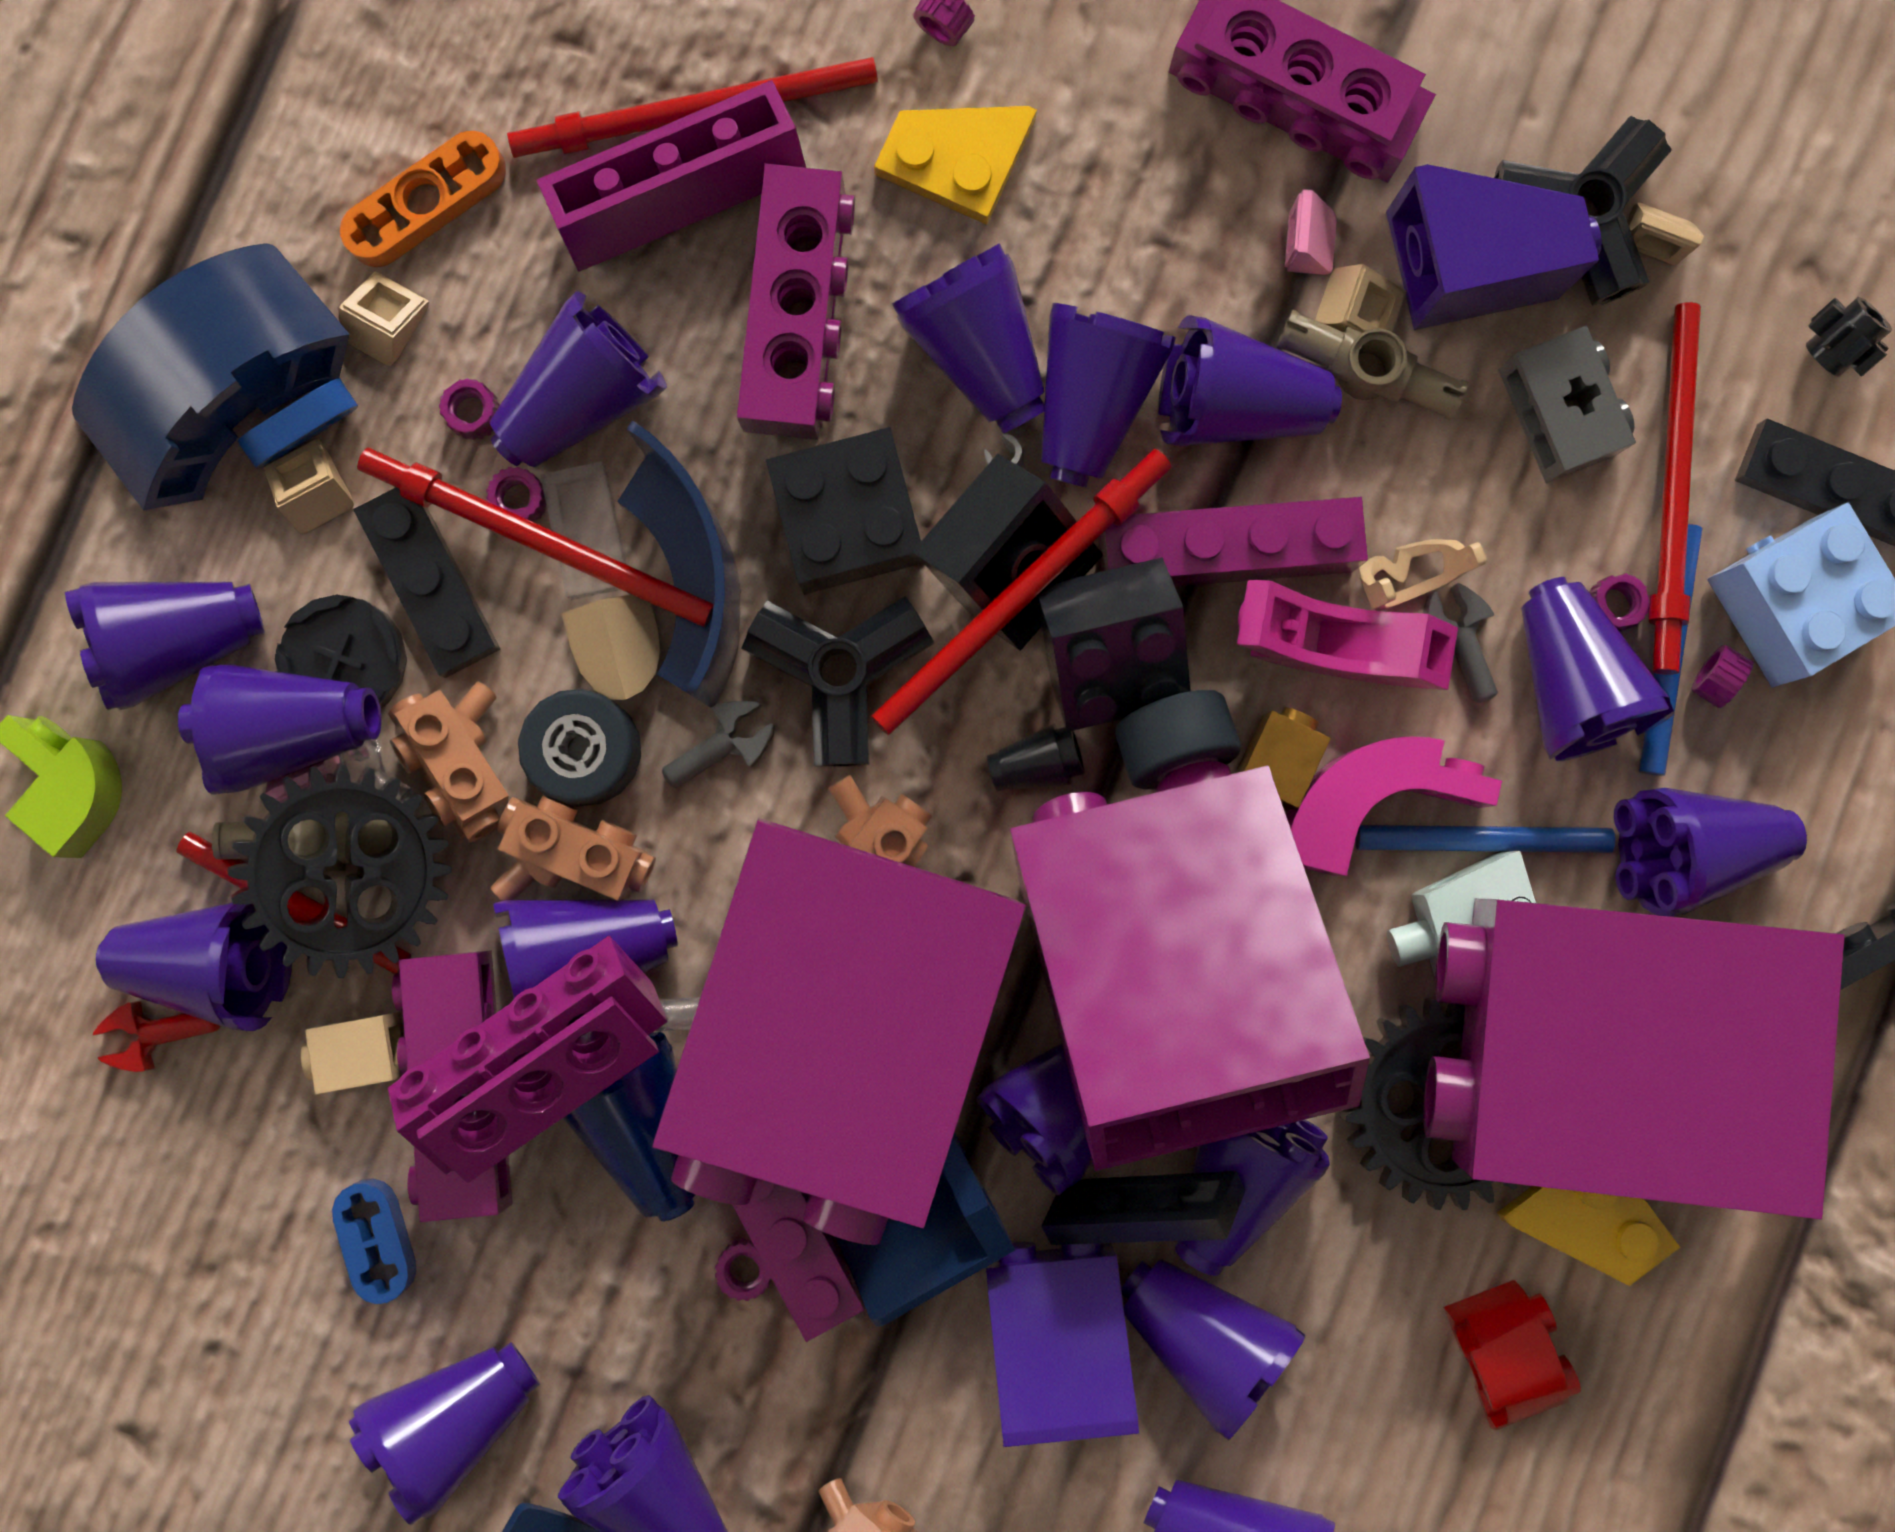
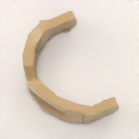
(1456, 559)

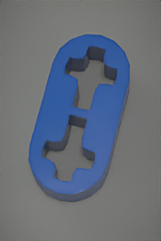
(297, 423)
(359, 1245)

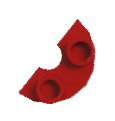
(1512, 1353)

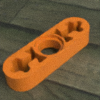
(421, 226)

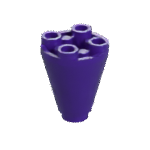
(979, 336)
(158, 633)
(272, 723)
(1699, 847)
(1039, 1114)
(1275, 1171)
(441, 1426)
(639, 1478)

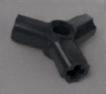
(1609, 183)
(802, 650)

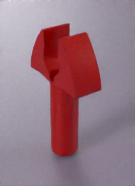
(150, 1034)

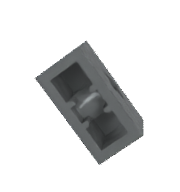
(1561, 436)

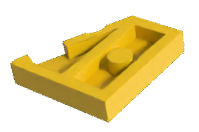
(956, 154)
(1600, 1230)

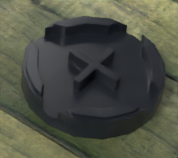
(346, 643)

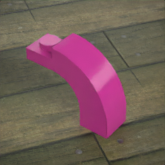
(1345, 640)
(1359, 779)

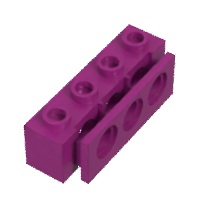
(1336, 78)
(795, 208)
(530, 1062)

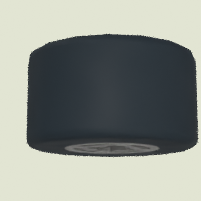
(1176, 734)
(603, 747)

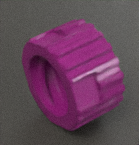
(944, 19)
(455, 395)
(517, 476)
(1634, 592)
(1722, 676)
(734, 1287)

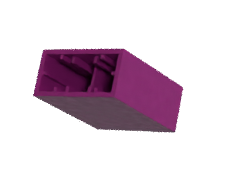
(1186, 964)
(836, 1033)
(1639, 1055)

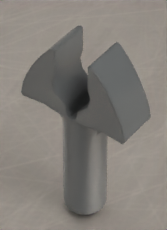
(1467, 647)
(720, 744)

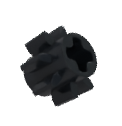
(1848, 337)

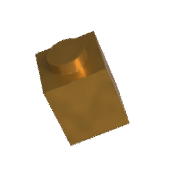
(1291, 751)

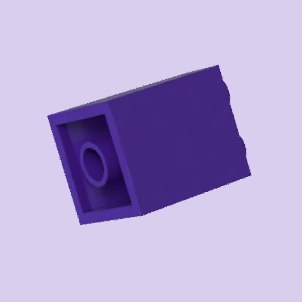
(1486, 244)
(1060, 1345)

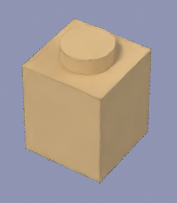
(352, 1052)

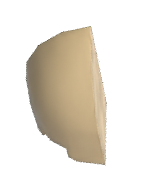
(614, 644)

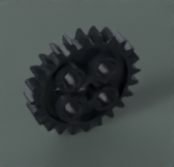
(277, 872)
(1399, 1057)

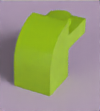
(74, 789)

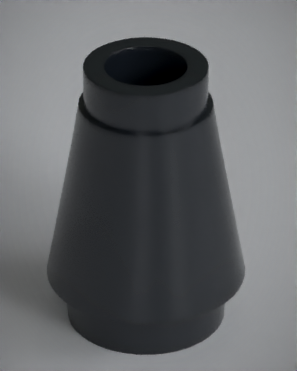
(1037, 760)

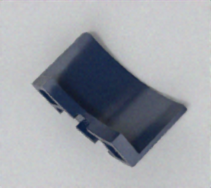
(197, 363)
(699, 562)
(919, 1263)

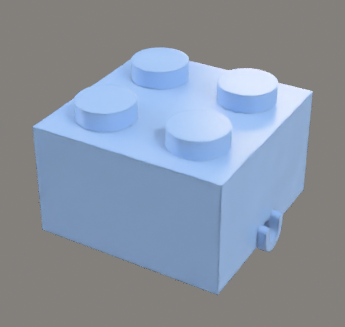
(1808, 595)

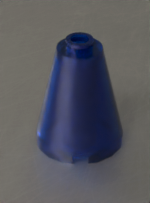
(621, 1130)

